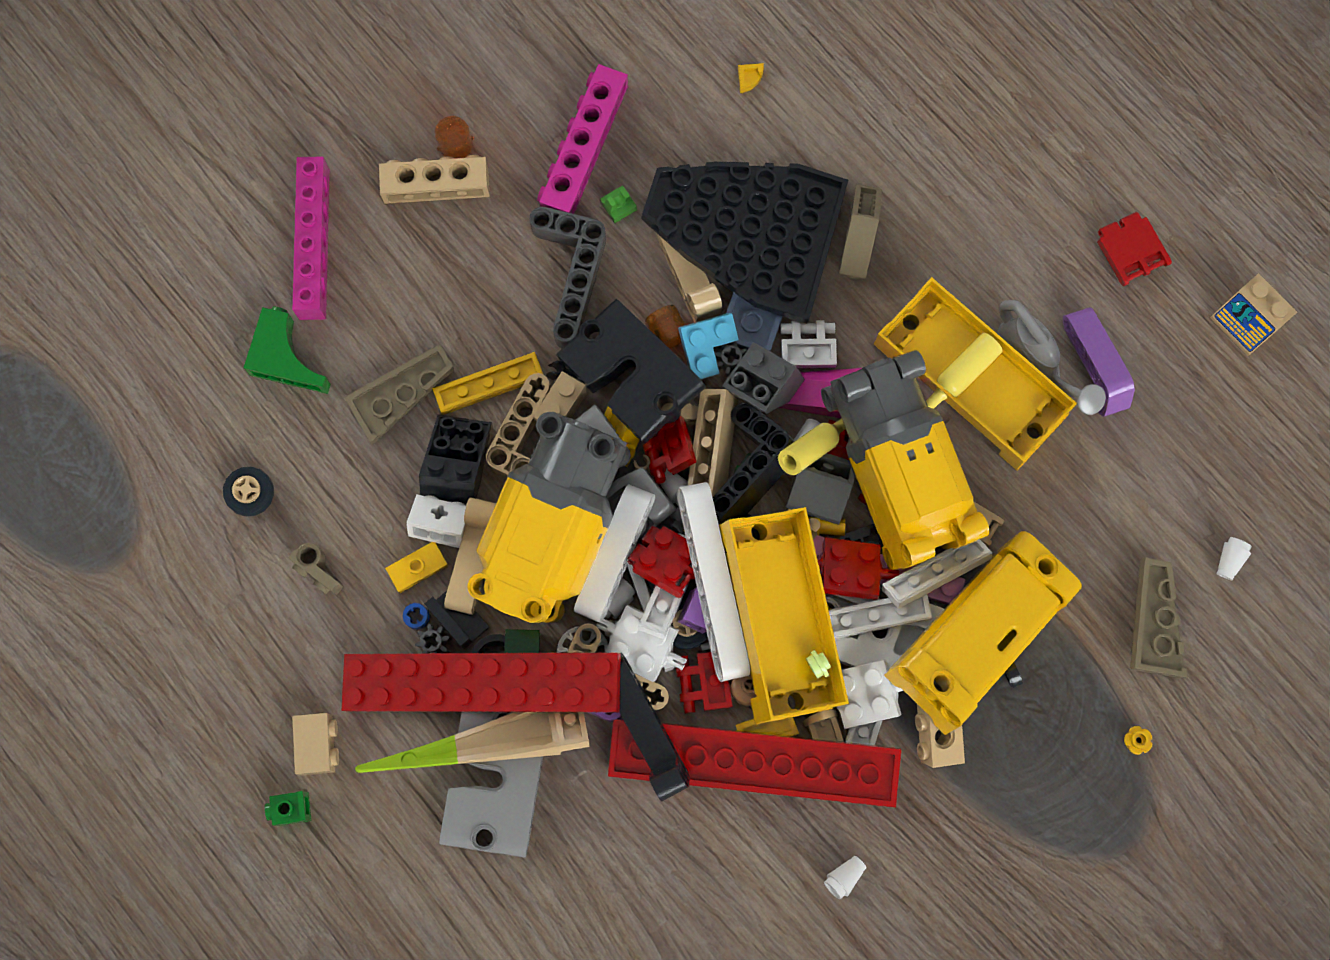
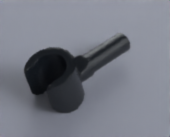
(559, 366)

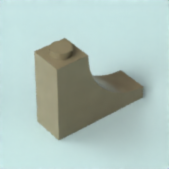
(861, 231)

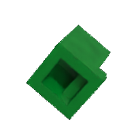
(298, 812)

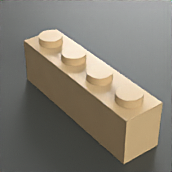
(713, 439)

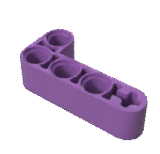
(1100, 359)

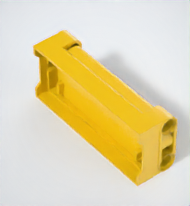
(1003, 397)
(782, 614)
(984, 630)

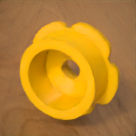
(1131, 743)

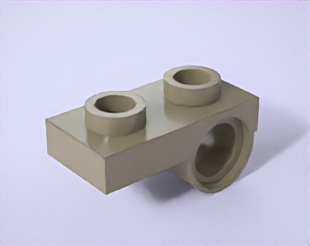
(323, 580)

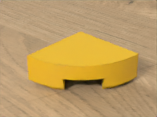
(749, 76)

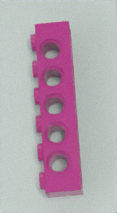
(614, 86)
(311, 238)

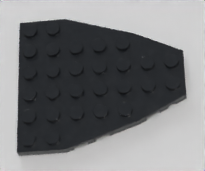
(751, 227)

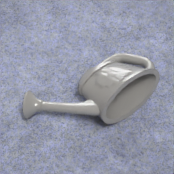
(1039, 347)

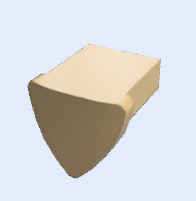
(824, 726)

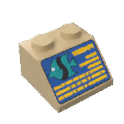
(1253, 314)

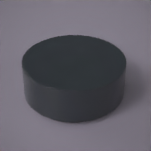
(1013, 676)

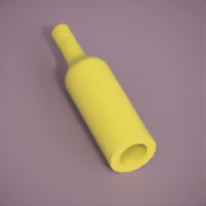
(966, 368)
(810, 447)

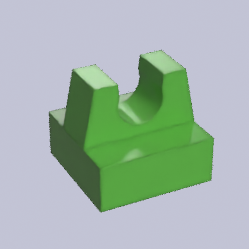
(618, 204)

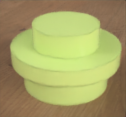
(818, 664)

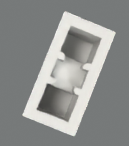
(436, 520)

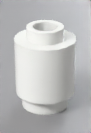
(622, 597)

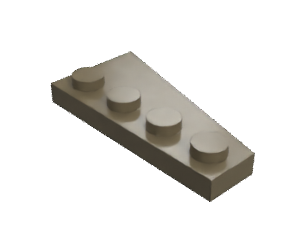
(393, 395)
(1156, 631)

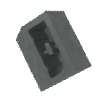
(764, 379)
(823, 488)

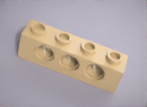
(445, 188)
(942, 752)

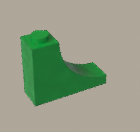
(273, 355)

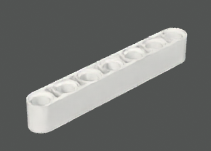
(713, 581)

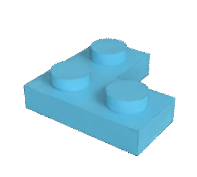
(700, 339)

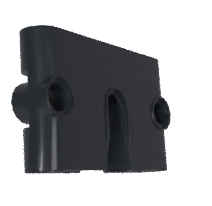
(624, 344)

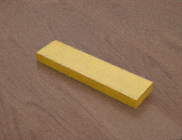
(486, 383)

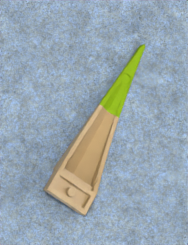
(501, 739)

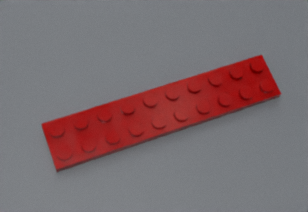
(482, 682)
(769, 764)

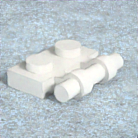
(809, 352)

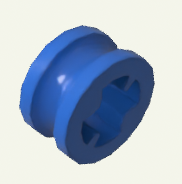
(423, 611)

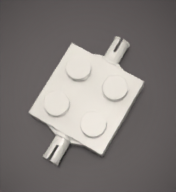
(642, 650)
(869, 695)

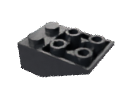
(454, 459)

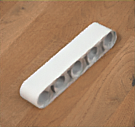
(613, 554)

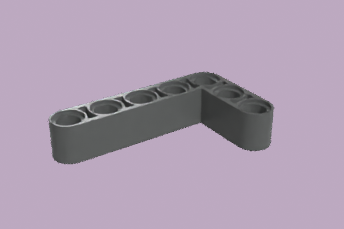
(578, 270)

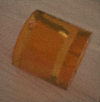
(453, 137)
(665, 325)

